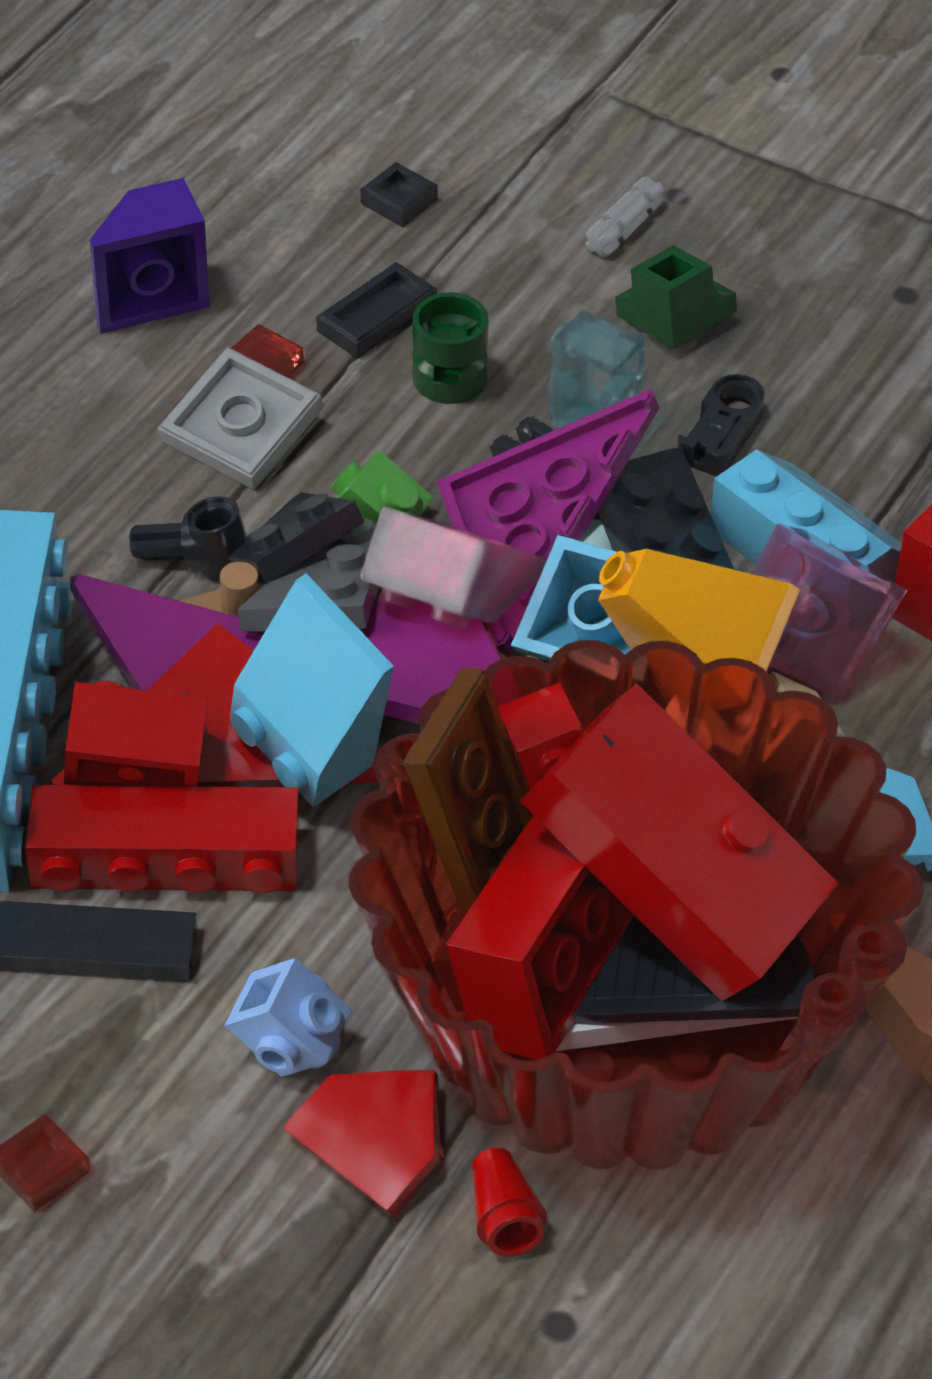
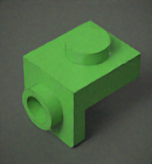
(379, 485)

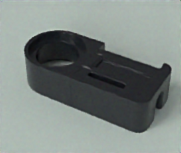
(723, 429)

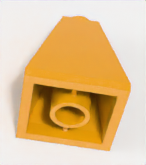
(695, 605)

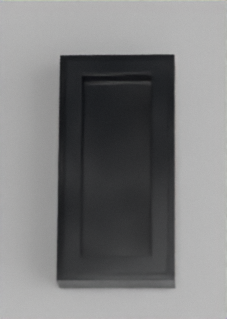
(374, 310)

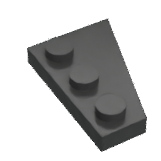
(333, 569)

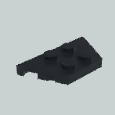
(662, 510)

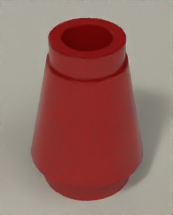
(506, 1205)

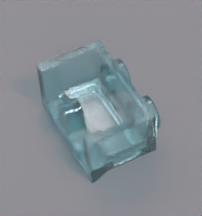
(592, 367)

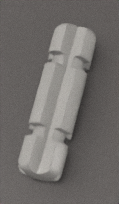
(624, 217)

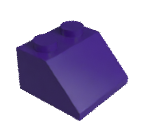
(150, 257)

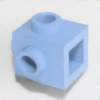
(288, 1018)

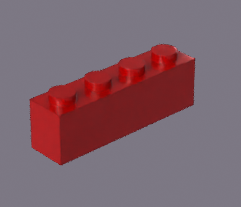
(163, 838)

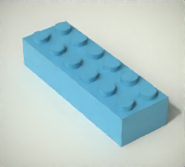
(30, 644)

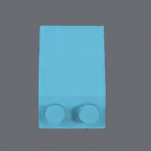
(313, 695)

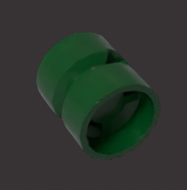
(450, 347)

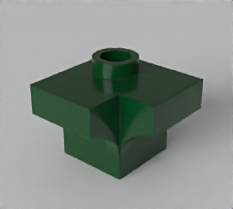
(675, 297)

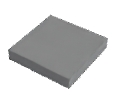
(240, 418)

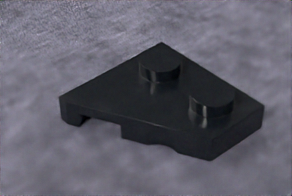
(297, 533)

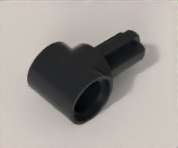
(204, 538)

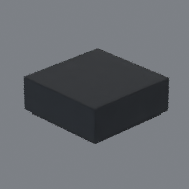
(399, 194)

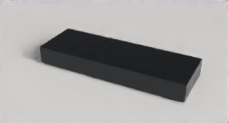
(97, 940)

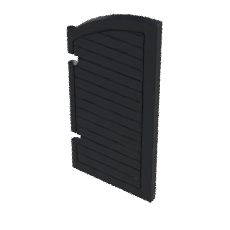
(652, 985)

